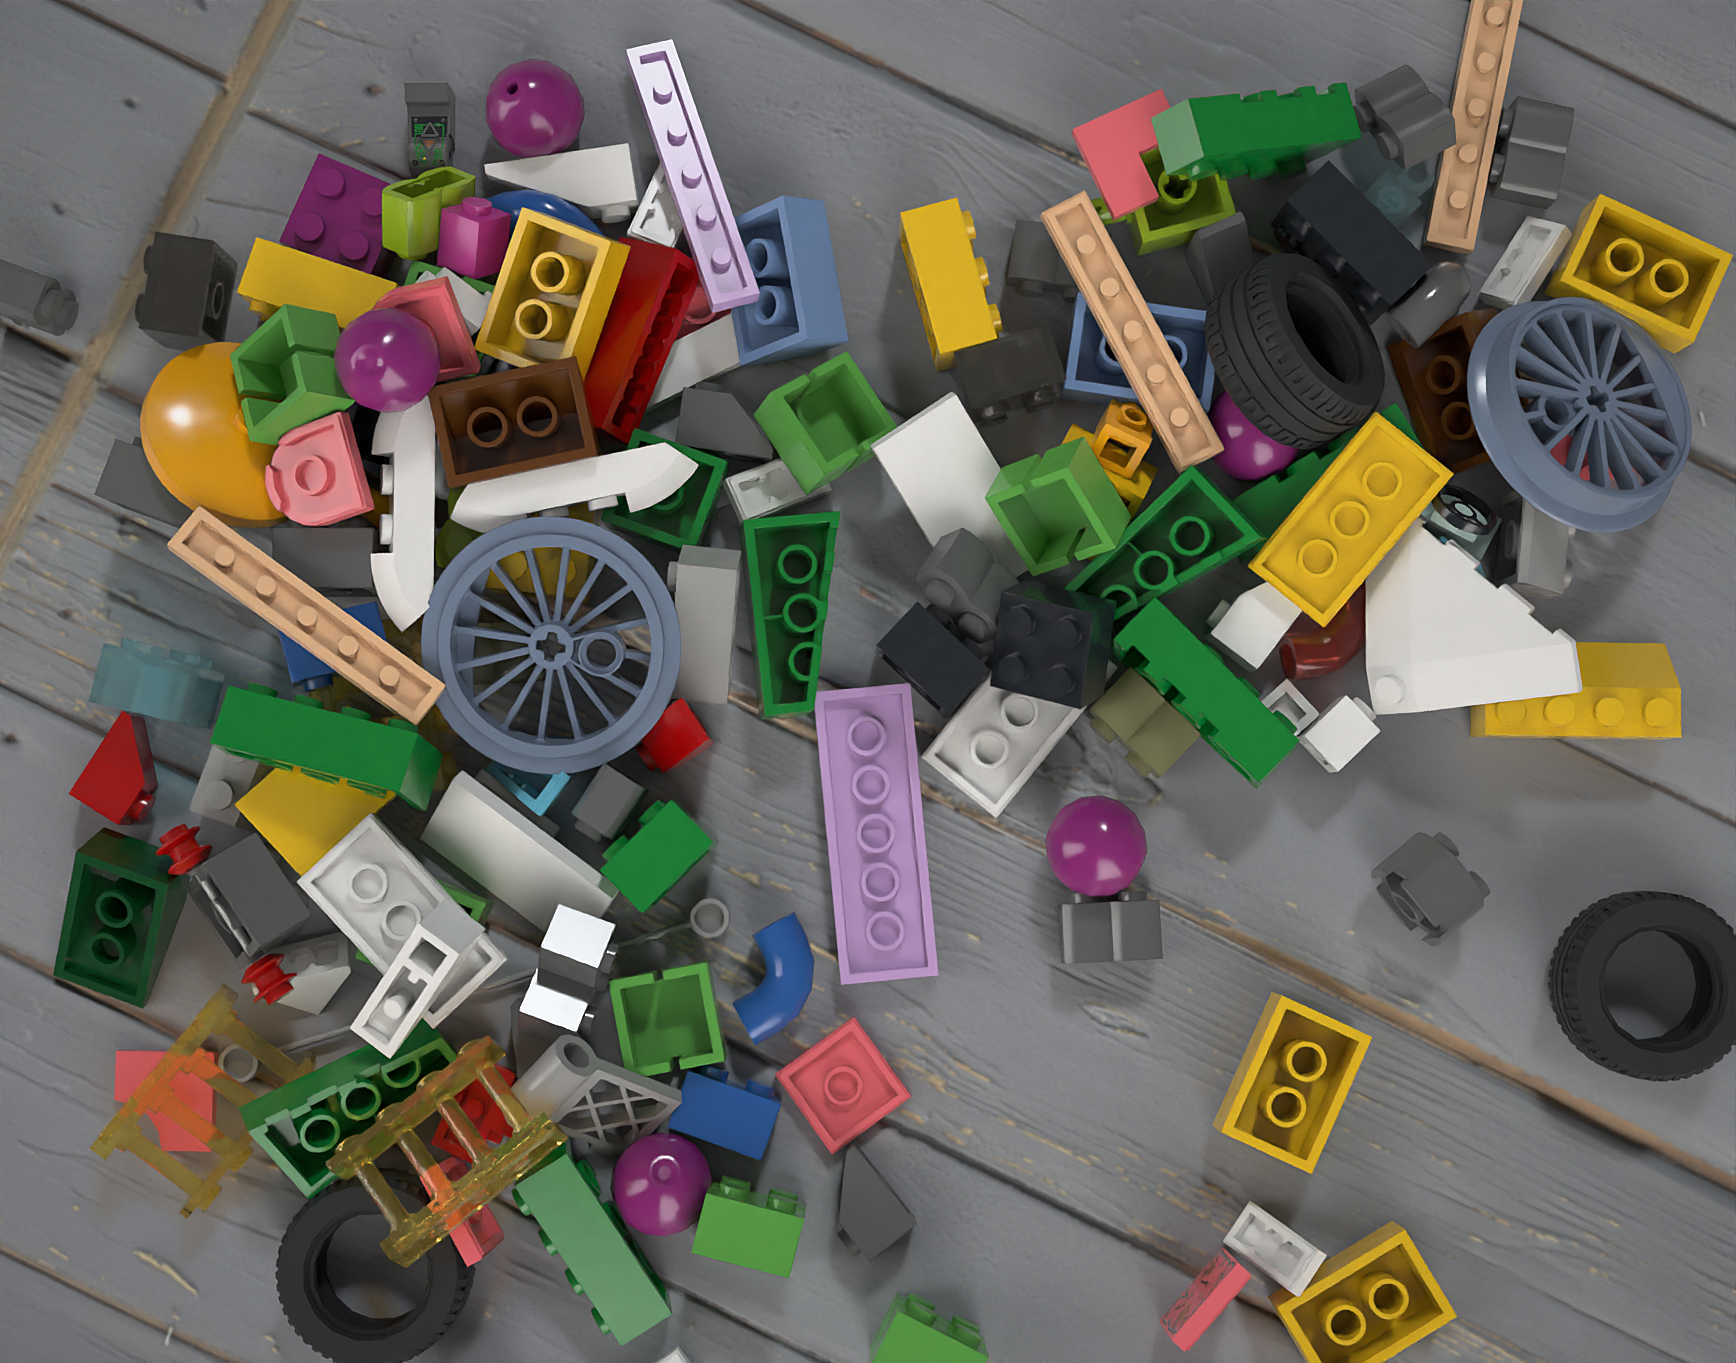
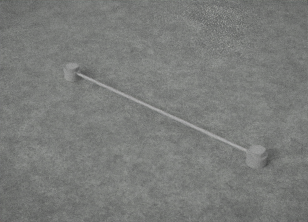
(707, 918)

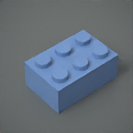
(1096, 375)

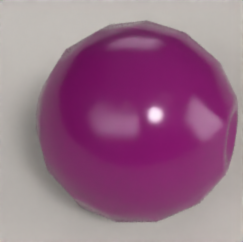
(534, 109)
(387, 360)
(1246, 451)
(1096, 846)
(660, 1184)

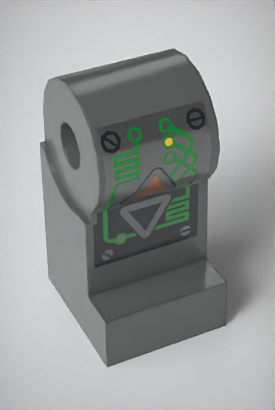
(430, 126)

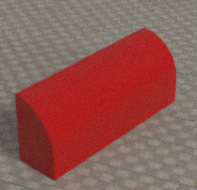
(638, 336)

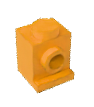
(1127, 426)

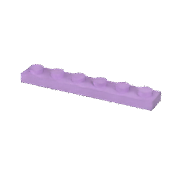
(692, 176)

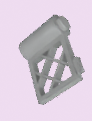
(564, 1083)

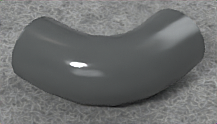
(1429, 302)

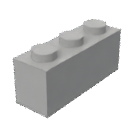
(706, 609)

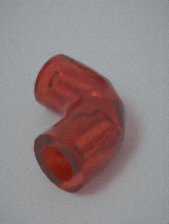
(1326, 649)

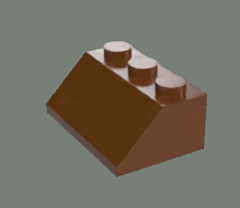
(1437, 392)
(513, 422)

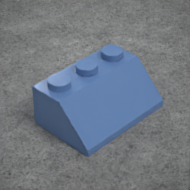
(797, 283)

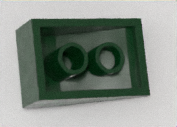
(119, 917)

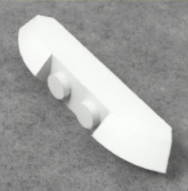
(640, 474)
(407, 571)

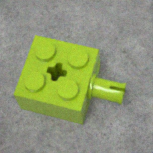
(1172, 220)

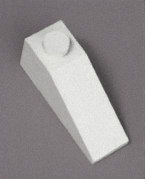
(592, 179)
(1251, 625)
(417, 977)

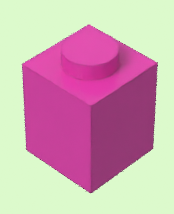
(473, 238)

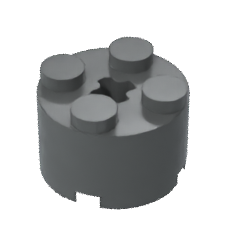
(1430, 886)

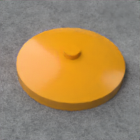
(201, 441)

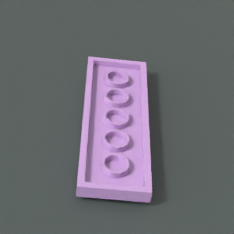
(875, 834)

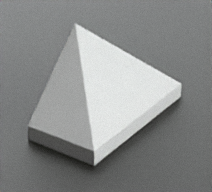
(320, 969)

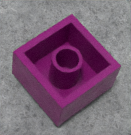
(340, 218)

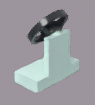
(1462, 518)

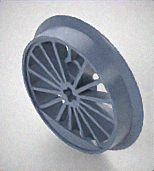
(1582, 405)
(452, 630)

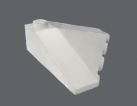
(1452, 636)

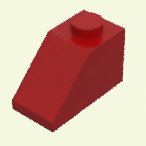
(674, 739)
(120, 773)

